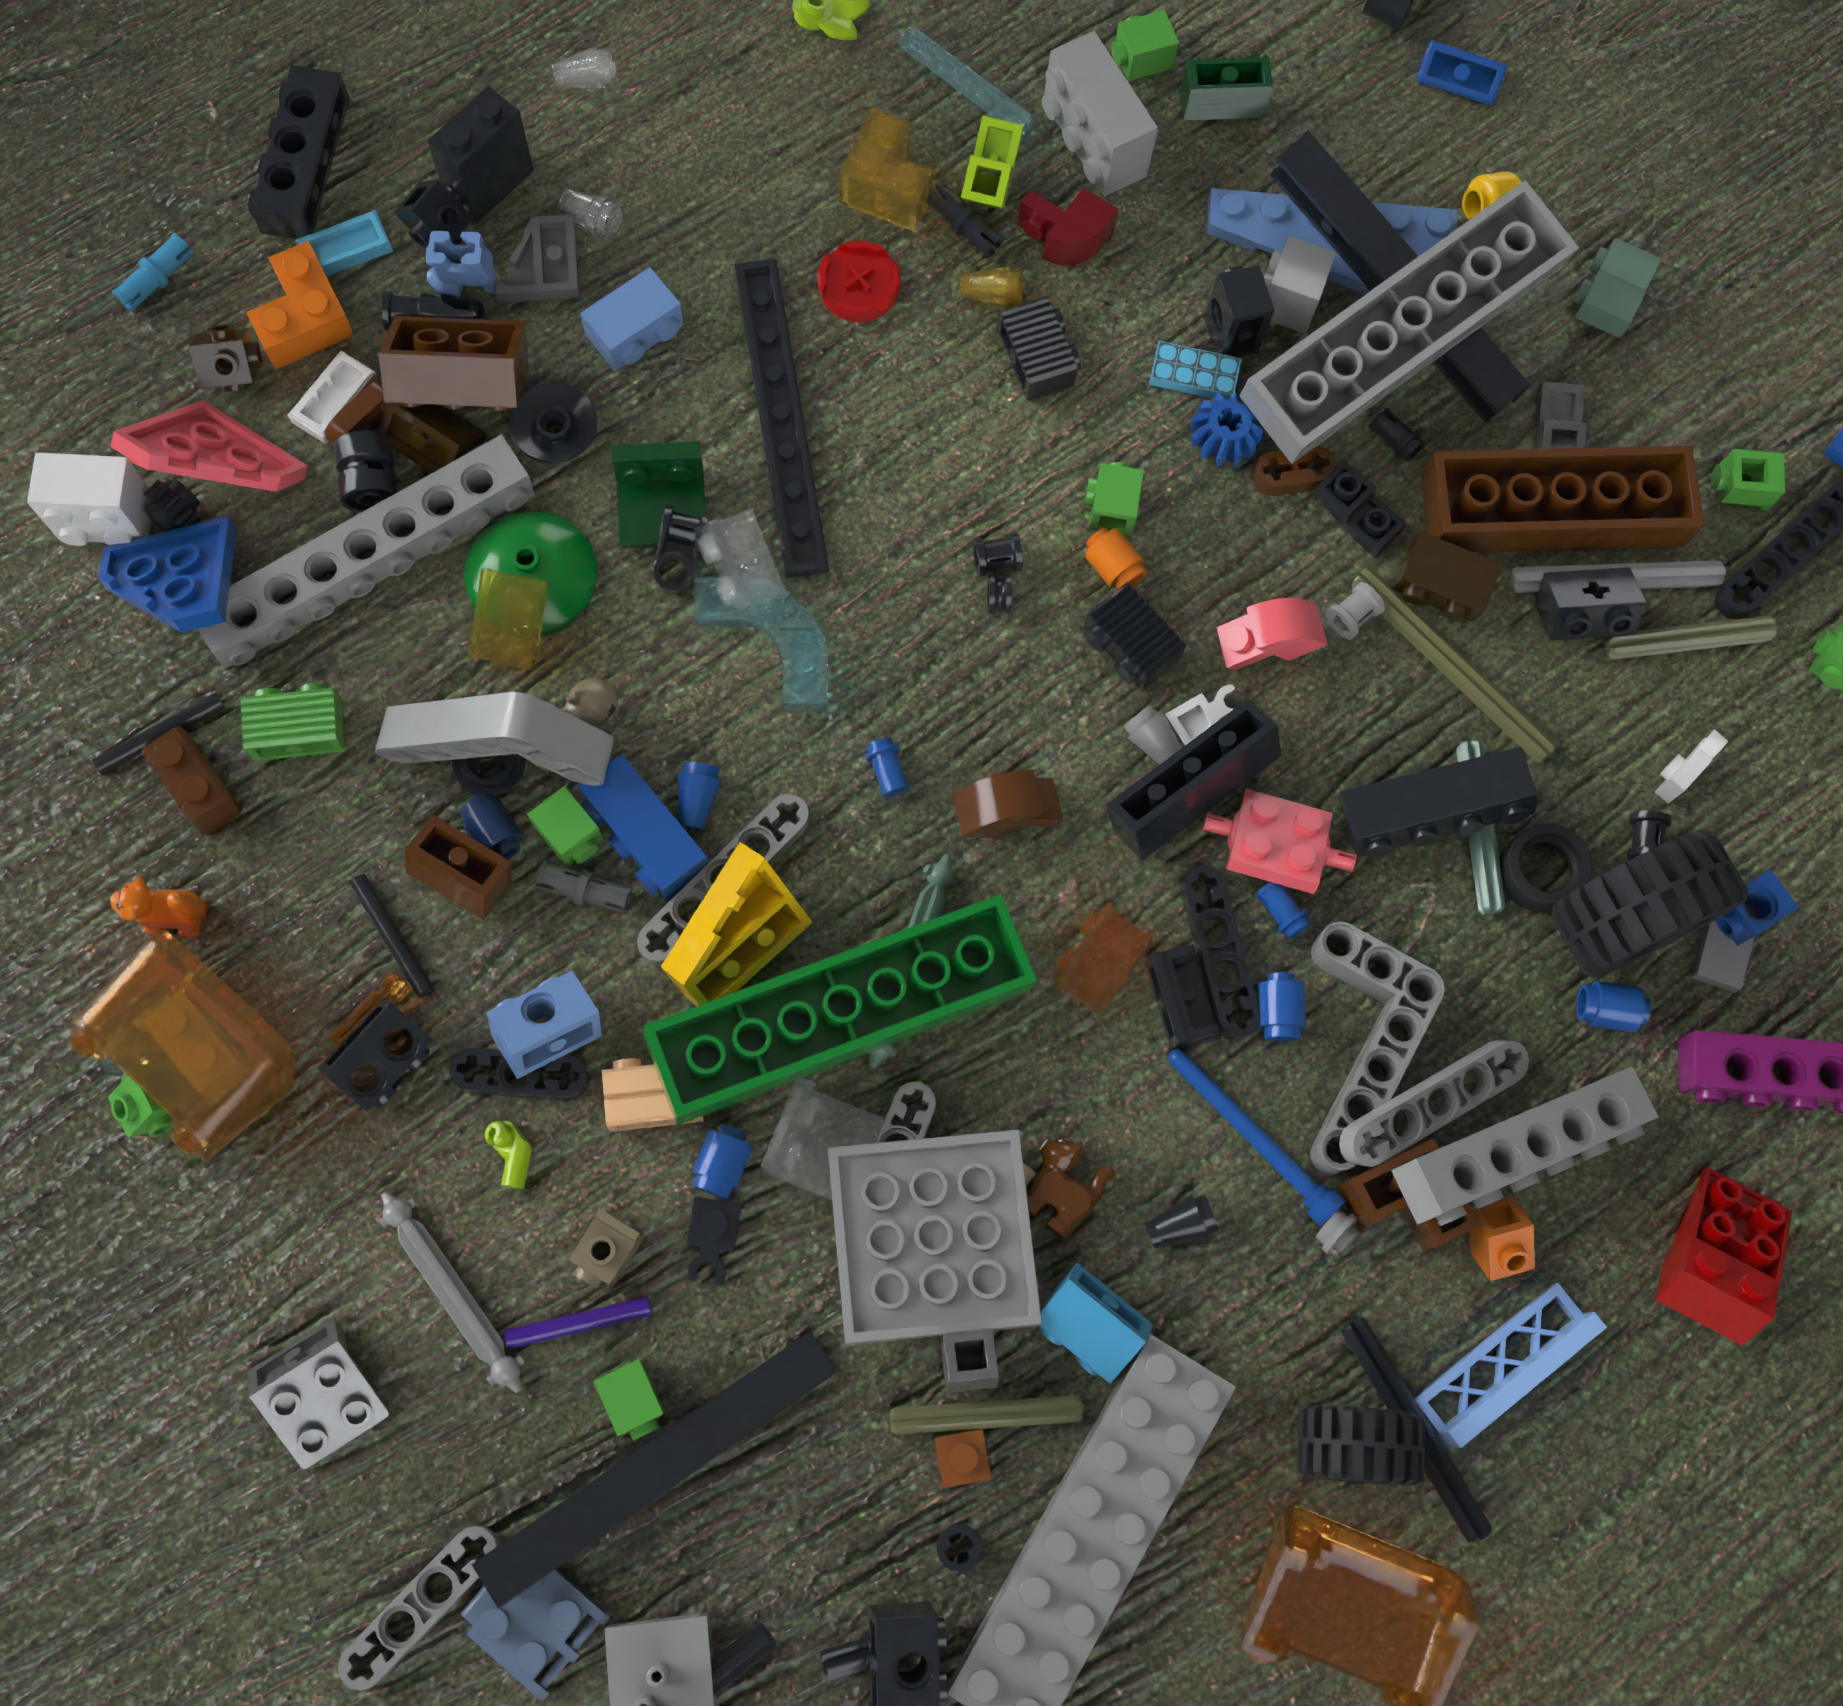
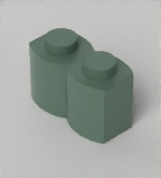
(1617, 287)

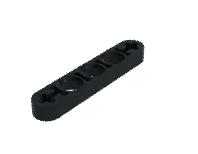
(1781, 557)

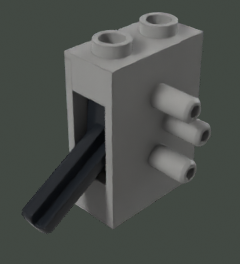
(674, 1662)

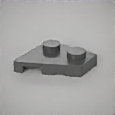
(544, 262)

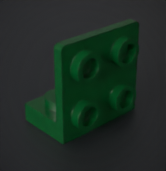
(649, 480)

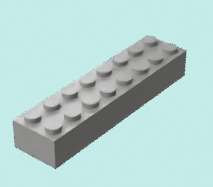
(1408, 321)
(1092, 1533)

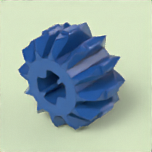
(1225, 430)

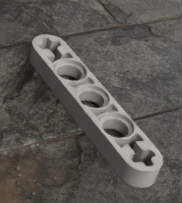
(701, 883)
(1416, 1107)

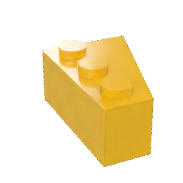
(735, 929)

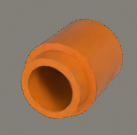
(1115, 558)

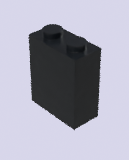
(482, 152)

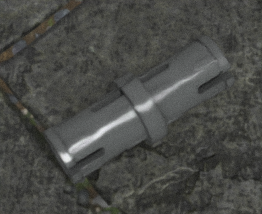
(584, 887)

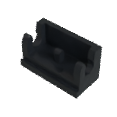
(1182, 997)

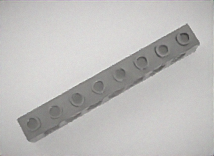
(372, 529)

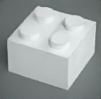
(89, 498)

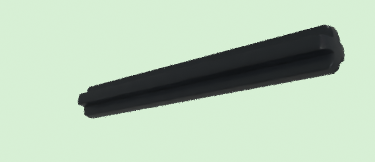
(1437, 1462)

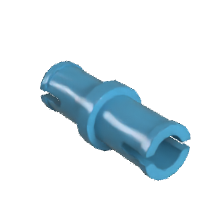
(153, 272)

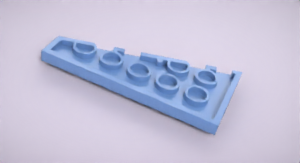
(1268, 219)

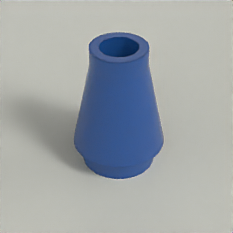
(696, 793)

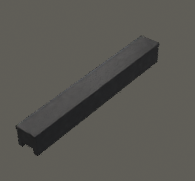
(1375, 254)

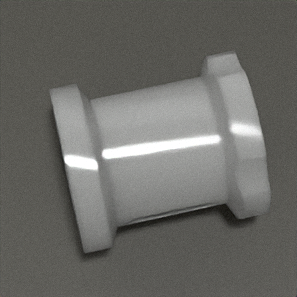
(1355, 610)

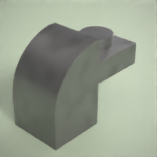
(969, 1360)

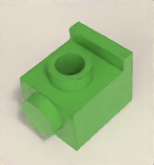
(1750, 478)

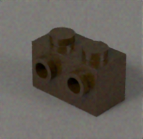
(1446, 578)

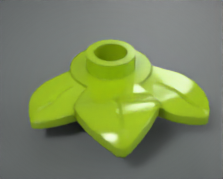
(830, 16)

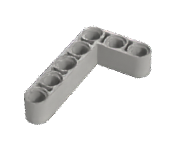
(496, 727)
(1380, 1045)

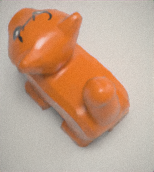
(160, 908)

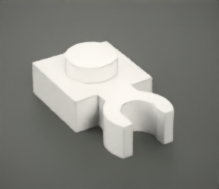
(1198, 715)
(1682, 772)

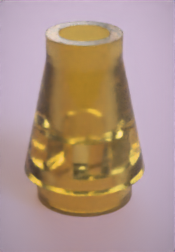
(993, 286)

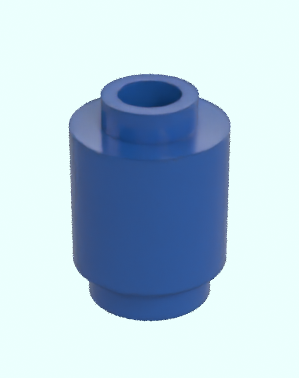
(1613, 1006)
(1282, 1007)
(721, 1161)

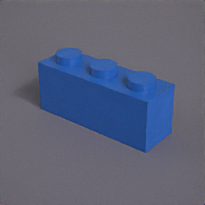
(643, 830)

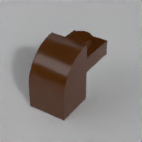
(1006, 802)

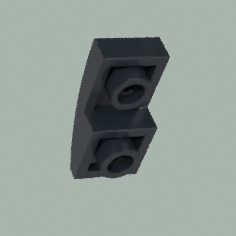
(1354, 506)

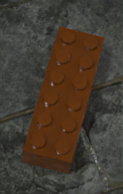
(1563, 498)

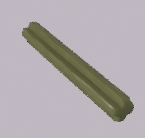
(1692, 637)
(986, 1414)

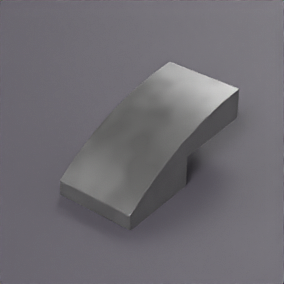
(1560, 416)

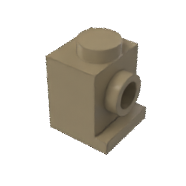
(623, 1244)

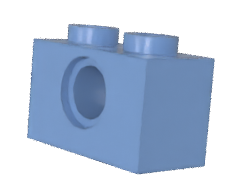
(532, 1045)

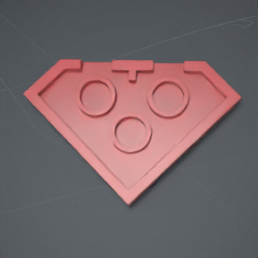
(208, 446)

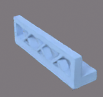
(1518, 1381)

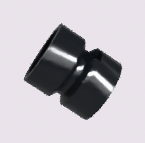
(365, 469)

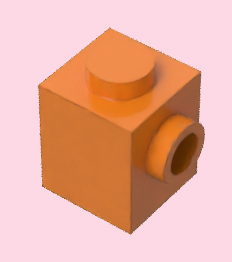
(1503, 1240)

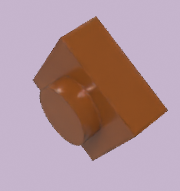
(962, 1458)

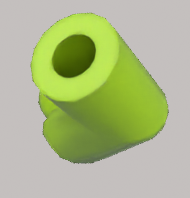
(513, 1148)

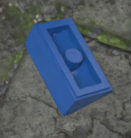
(1461, 72)

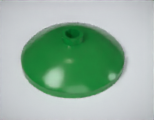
(559, 556)

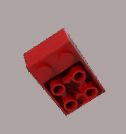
(1726, 1258)

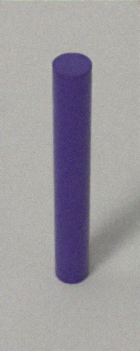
(577, 1323)

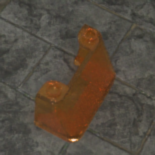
(186, 1044)
(1360, 1609)

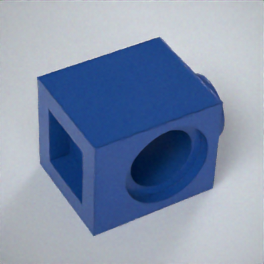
(1770, 904)

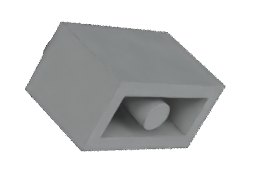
(1297, 281)

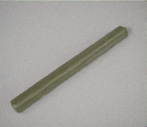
(1459, 670)

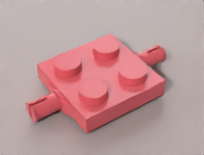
(1279, 841)

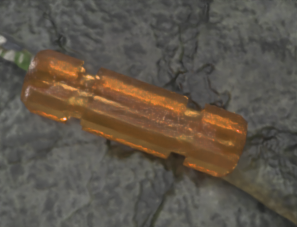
(392, 988)

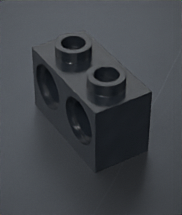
(367, 1046)

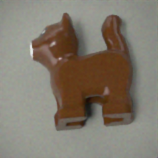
(1063, 1194)

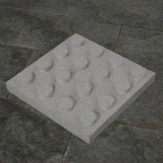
(933, 1237)

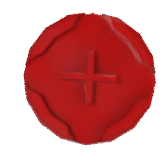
(858, 281)

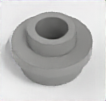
(1338, 1232)

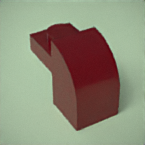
(1069, 234)

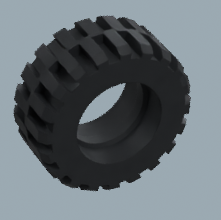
(1649, 902)

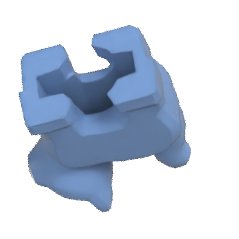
(459, 264)

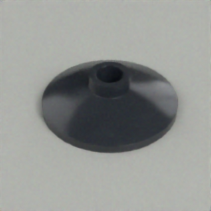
(548, 407)

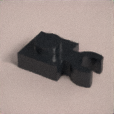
(713, 1230)

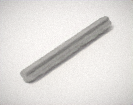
(1646, 574)

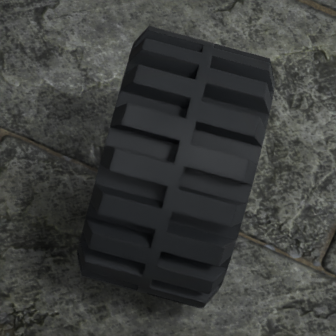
(1361, 1445)

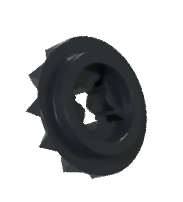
(470, 777)

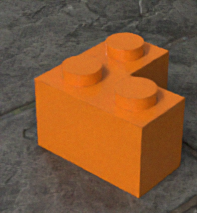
(304, 318)

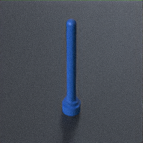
(1319, 1199)

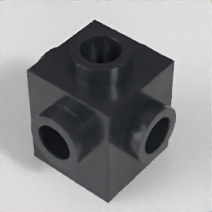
(431, 209)

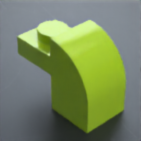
(993, 163)

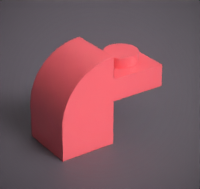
(1270, 628)

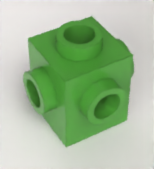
(137, 1110)

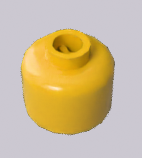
(1486, 190)

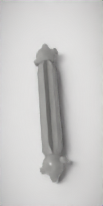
(451, 1292)

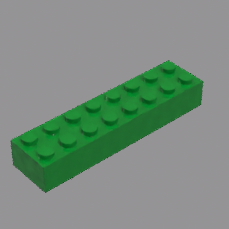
(838, 1009)

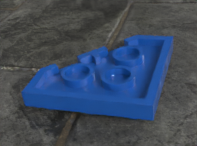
(175, 573)

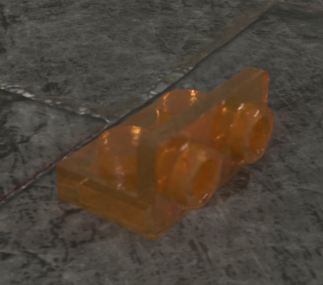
(1102, 959)

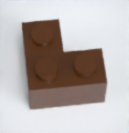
(1377, 1195)

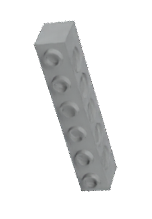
(1524, 1145)

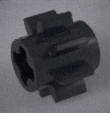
(171, 505)

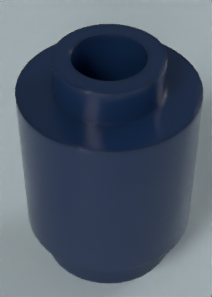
(491, 825)

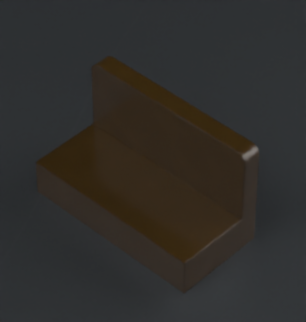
(429, 434)

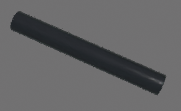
(135, 745)
(391, 936)

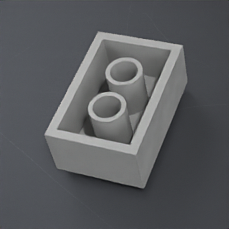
(1098, 114)

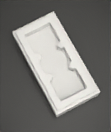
(330, 394)

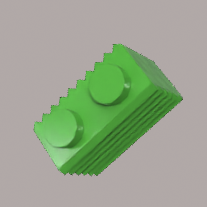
(292, 722)

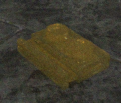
(508, 619)

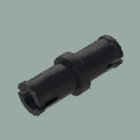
(965, 219)

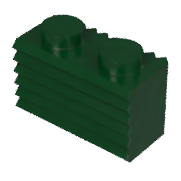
(1226, 88)

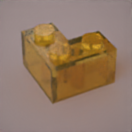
(878, 176)

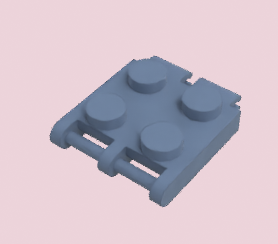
(533, 1628)

